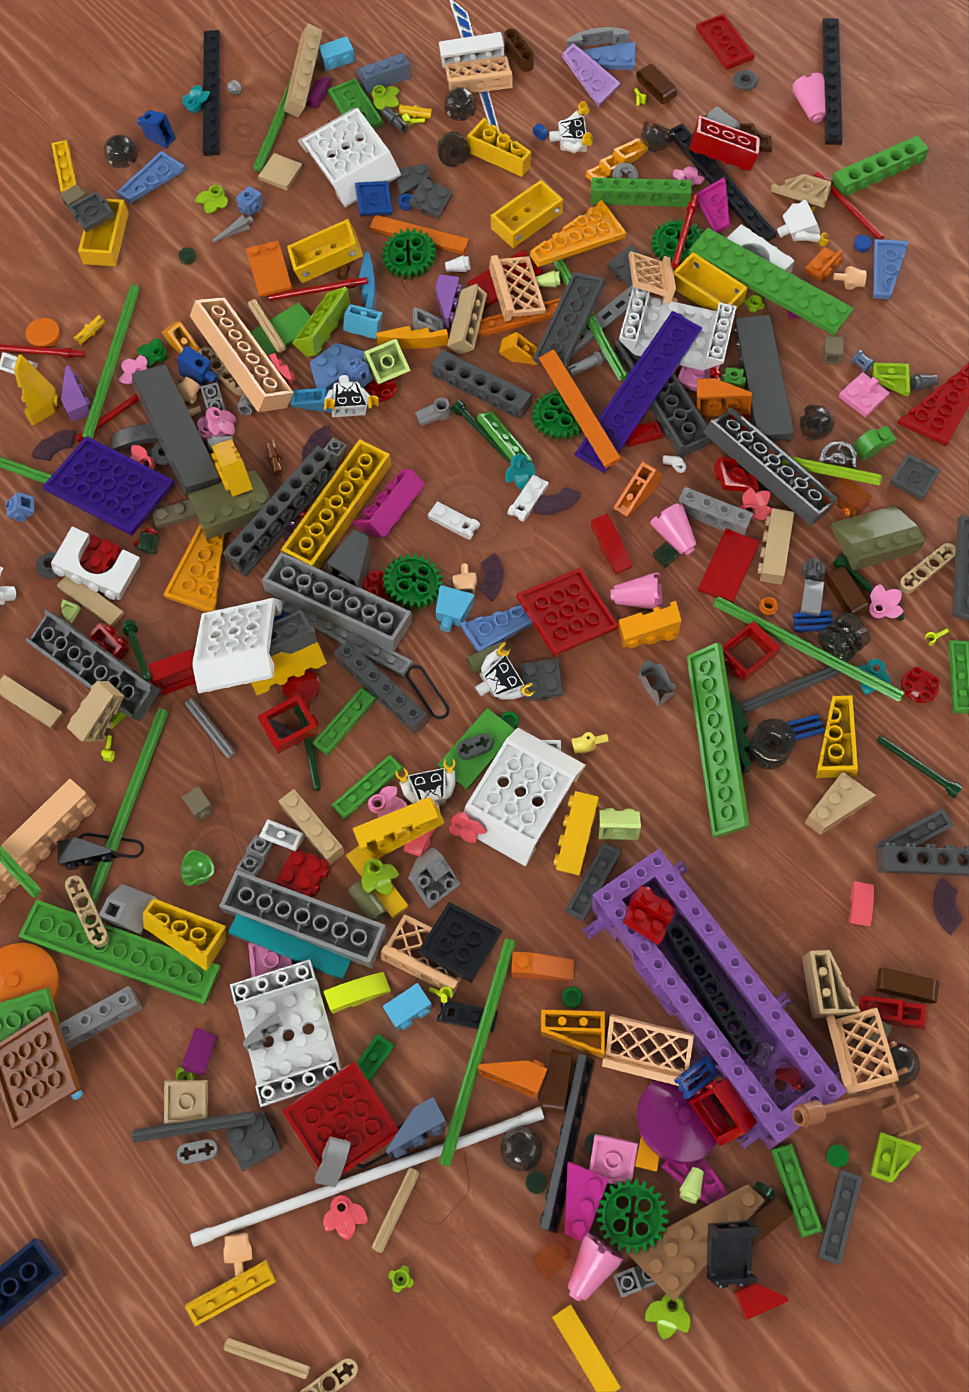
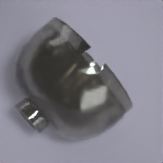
(460, 103)
(656, 137)
(453, 149)
(120, 151)
(816, 422)
(839, 454)
(904, 1057)
(521, 1149)

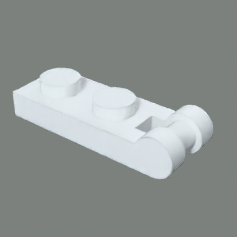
(528, 498)
(453, 520)

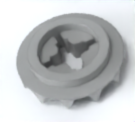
(625, 168)

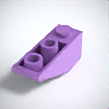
(446, 294)
(72, 396)

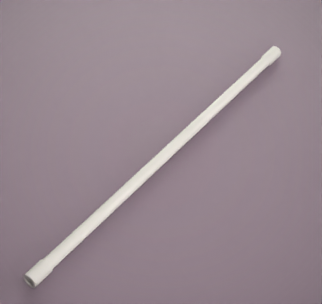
(210, 1233)

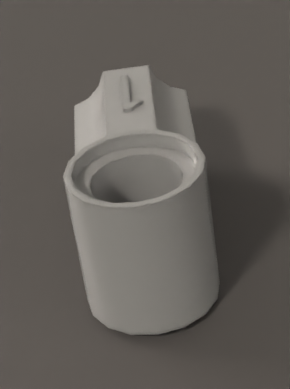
(433, 412)

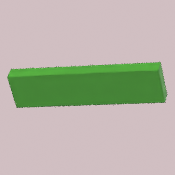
(501, 435)
(959, 675)
(344, 721)
(367, 787)
(796, 1190)

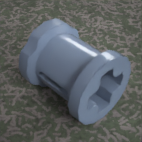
(862, 361)

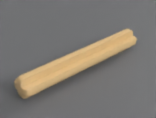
(266, 325)
(395, 1210)
(267, 1358)

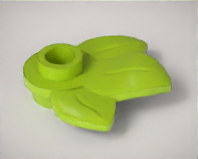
(385, 97)
(212, 199)
(380, 879)
(668, 1319)

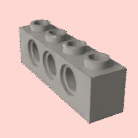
(715, 512)
(100, 1017)

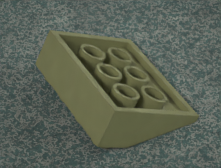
(221, 512)
(877, 537)

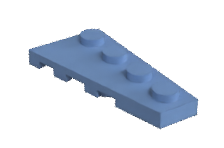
(614, 56)
(151, 176)
(886, 266)
(495, 628)

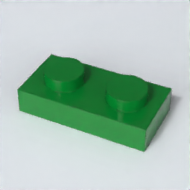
(374, 1056)

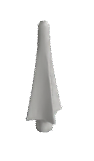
(239, 225)

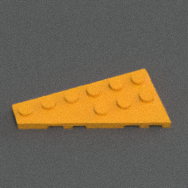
(580, 235)
(198, 573)

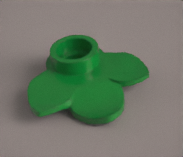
(153, 352)

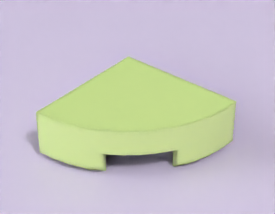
(69, 610)

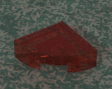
(790, 1076)

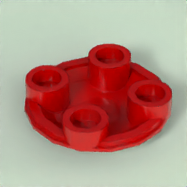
(383, 391)
(374, 583)
(920, 685)
(306, 686)

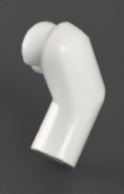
(676, 461)

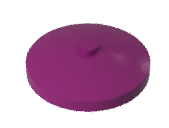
(672, 1125)

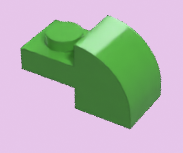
(873, 441)

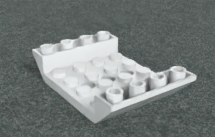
(362, 162)
(647, 315)
(235, 645)
(511, 820)
(296, 1064)

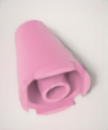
(811, 96)
(675, 528)
(639, 592)
(592, 1267)

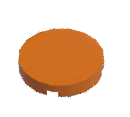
(43, 333)

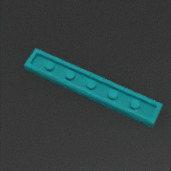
(289, 946)

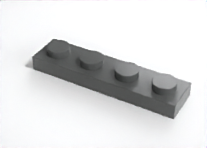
(920, 830)
(593, 881)
(839, 1217)

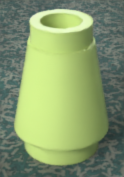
(549, 279)
(692, 1186)

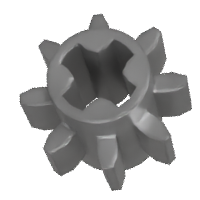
(813, 569)

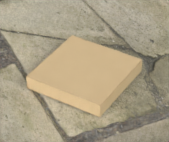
(280, 171)
(185, 1100)

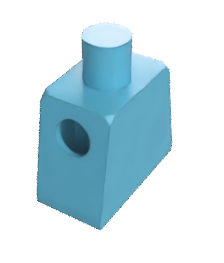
(453, 607)

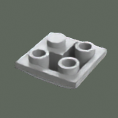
(432, 877)
(126, 908)

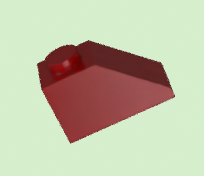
(757, 1299)

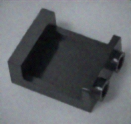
(730, 1253)

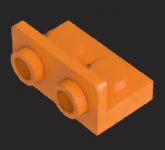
(824, 264)

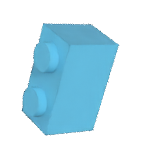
(336, 53)
(362, 321)
(408, 1007)

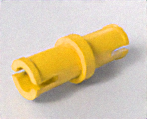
(415, 111)
(89, 330)

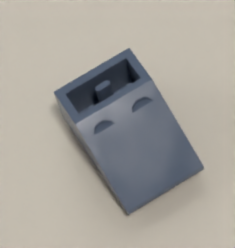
(421, 1123)

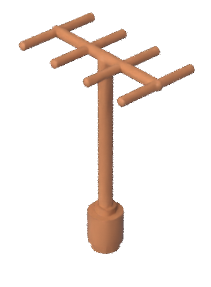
(815, 1112)

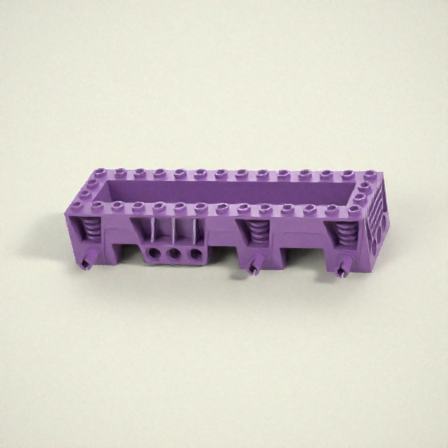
(749, 995)

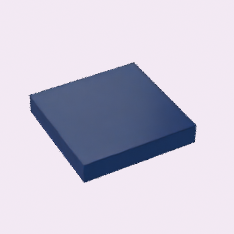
(373, 198)

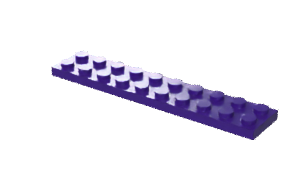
(643, 385)

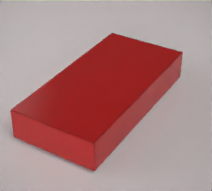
(645, 433)

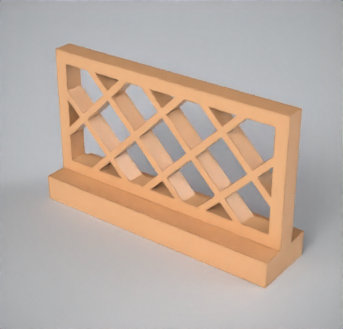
(480, 82)
(653, 275)
(501, 286)
(416, 966)
(845, 1059)
(641, 1066)

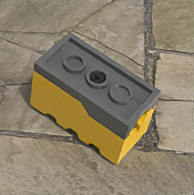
(292, 651)

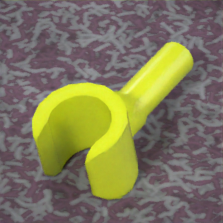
(640, 98)
(406, 118)
(935, 636)
(106, 753)
(443, 993)

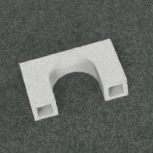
(752, 242)
(111, 583)

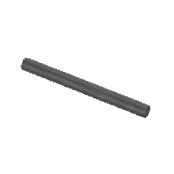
(788, 689)
(194, 1126)

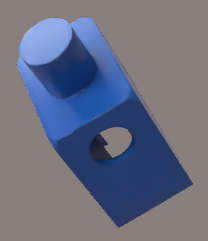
(156, 128)
(196, 367)

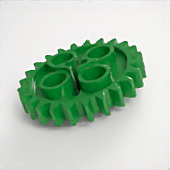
(665, 239)
(393, 254)
(559, 414)
(413, 567)
(652, 1218)

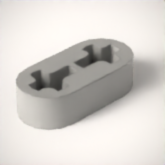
(197, 1146)

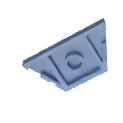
(330, 364)

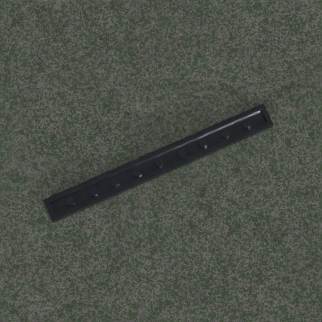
(832, 81)
(211, 83)
(712, 172)

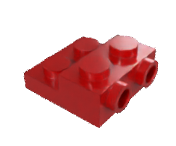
(734, 476)
(99, 555)
(106, 638)
(303, 873)
(648, 914)

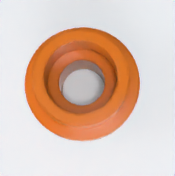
(770, 602)

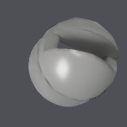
(234, 87)

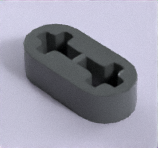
(473, 742)

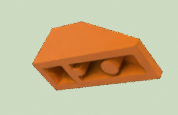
(638, 489)
(541, 966)

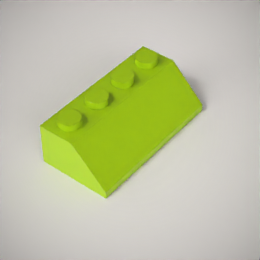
(322, 322)

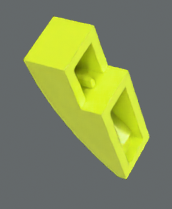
(356, 992)

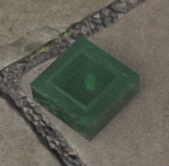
(148, 542)
(665, 555)

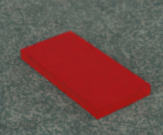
(725, 41)
(485, 280)
(729, 565)

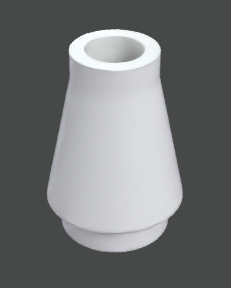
(458, 264)

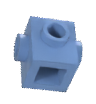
(249, 201)
(358, 372)
(20, 507)

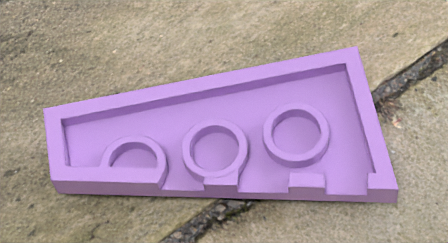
(591, 75)

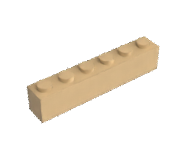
(303, 70)

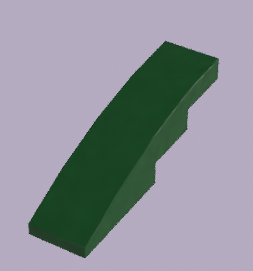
(741, 727)

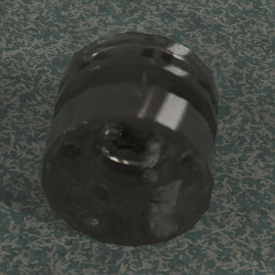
(844, 636)
(771, 744)

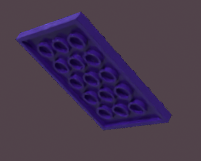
(109, 485)

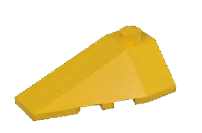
(37, 392)

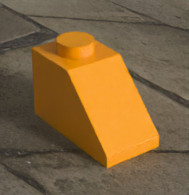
(179, 337)
(518, 349)

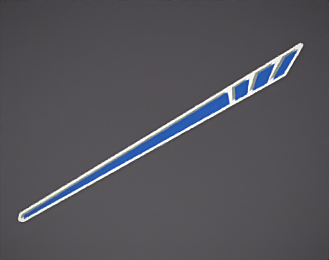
(465, 30)

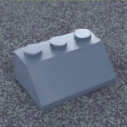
(384, 72)

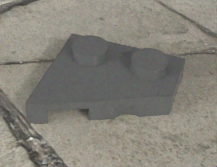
(411, 177)

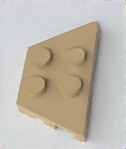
(805, 187)

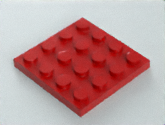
(567, 611)
(344, 1110)

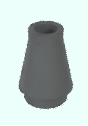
(921, 381)

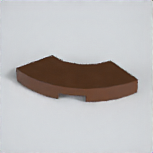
(765, 140)

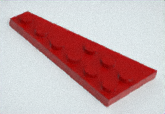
(941, 410)

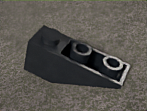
(78, 852)

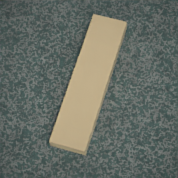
(91, 601)
(29, 702)

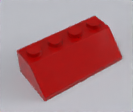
(724, 143)

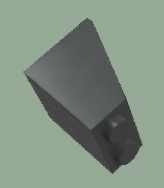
(352, 559)

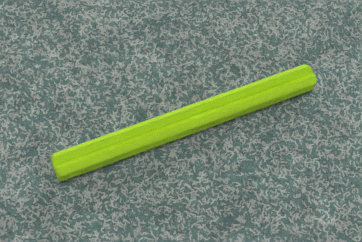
(837, 471)

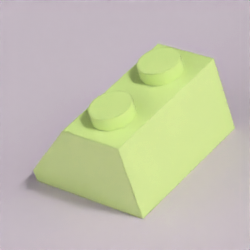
(386, 361)
(619, 824)

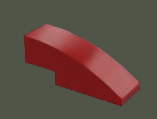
(611, 543)
(896, 1011)

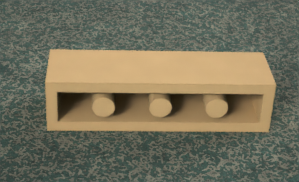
(467, 319)
(776, 546)
(312, 827)

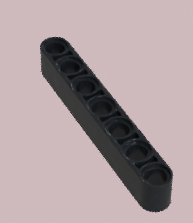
(709, 1000)

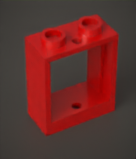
(757, 635)
(173, 672)
(282, 745)
(712, 1116)

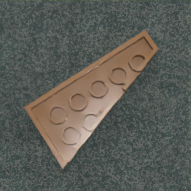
(683, 1247)

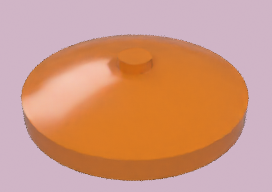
(26, 970)

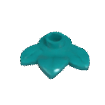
(195, 98)
(520, 471)
(881, 674)

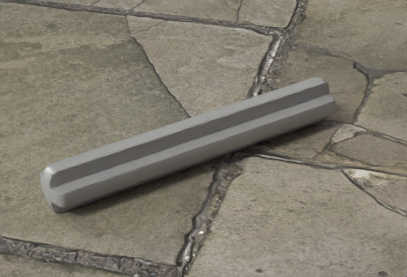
(210, 728)

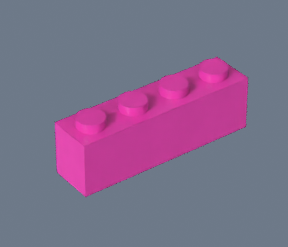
(390, 504)

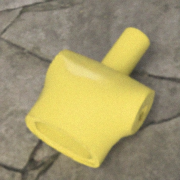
(587, 742)

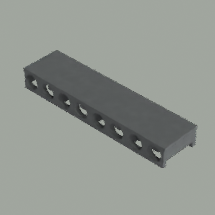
(763, 377)
(672, 410)
(175, 429)
(768, 467)
(282, 508)
(92, 663)

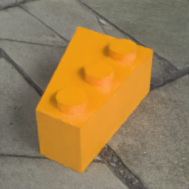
(651, 627)
(576, 1029)

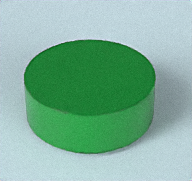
(511, 718)
(572, 997)
(837, 1156)

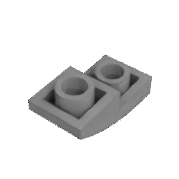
(212, 396)
(337, 450)
(812, 597)
(255, 856)
(257, 1038)
(333, 1162)
(632, 1281)

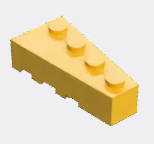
(498, 148)
(231, 468)
(839, 741)
(398, 828)
(577, 833)
(185, 932)

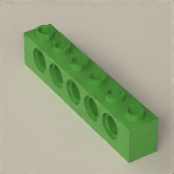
(880, 166)
(641, 192)

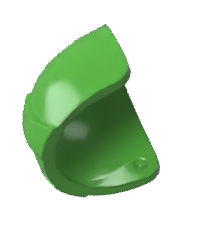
(196, 868)

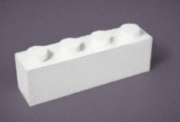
(471, 48)

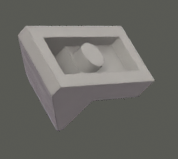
(424, 319)

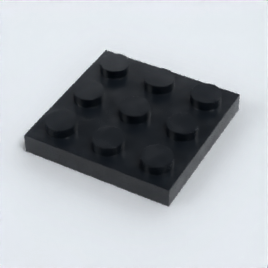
(460, 942)

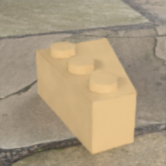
(96, 712)
(838, 803)
(826, 987)

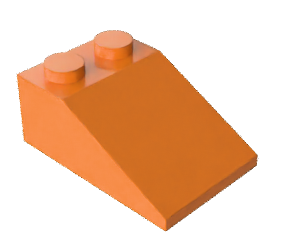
(268, 268)
(716, 397)
(518, 1075)

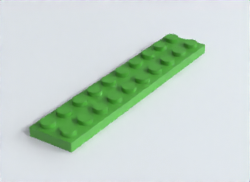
(773, 282)
(717, 741)
(123, 954)

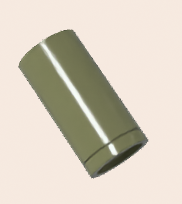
(476, 660)
(368, 902)

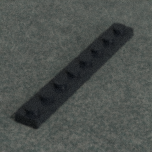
(566, 1149)

